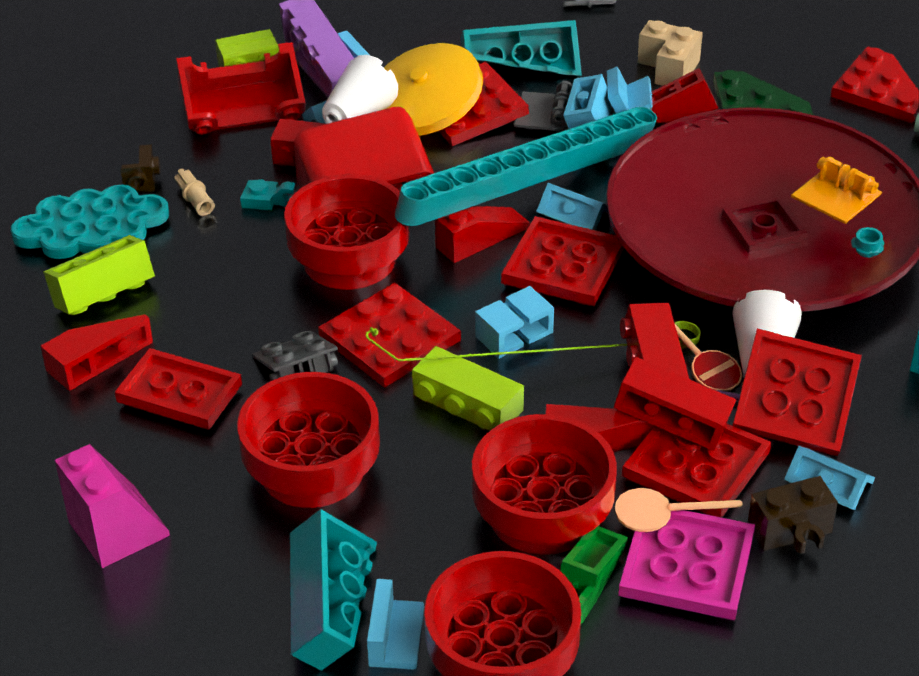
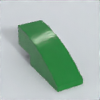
(592, 564)

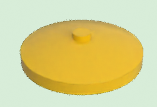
(436, 84)

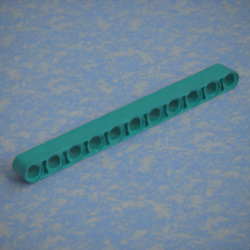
(520, 166)

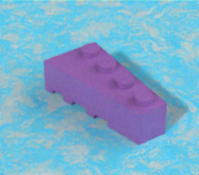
(315, 42)

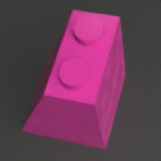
(106, 507)

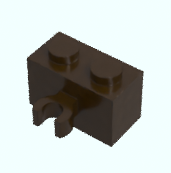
(793, 514)

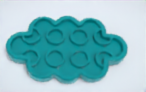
(88, 220)

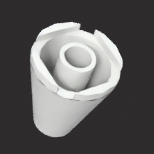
(361, 90)
(764, 311)

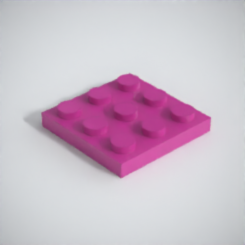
(690, 564)

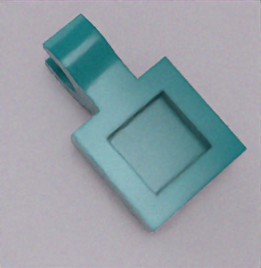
(266, 194)

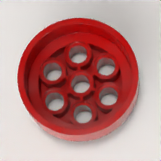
(345, 230)
(309, 437)
(543, 482)
(502, 617)

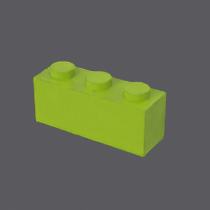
(99, 275)
(467, 389)

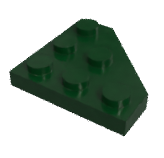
(743, 90)

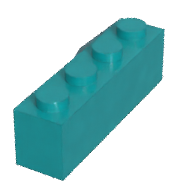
(537, 46)
(326, 587)

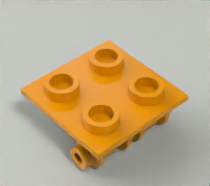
(838, 190)

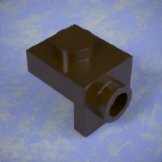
(142, 175)

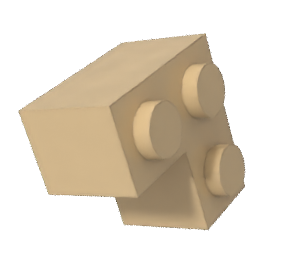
(669, 49)

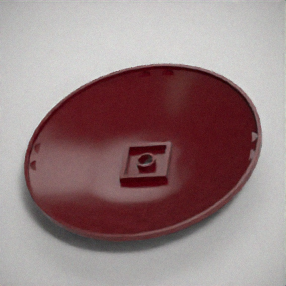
(701, 186)

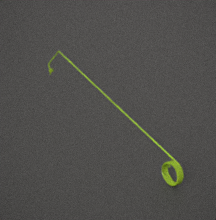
(681, 324)

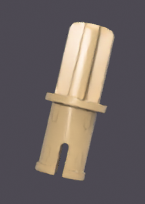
(194, 192)

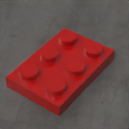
(178, 388)

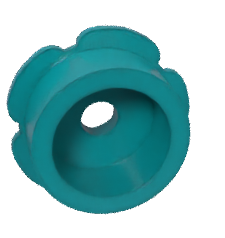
(868, 242)

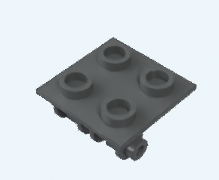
(546, 109)
(305, 348)

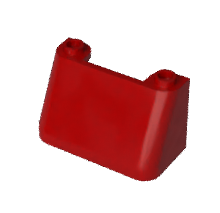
(241, 92)
(370, 144)

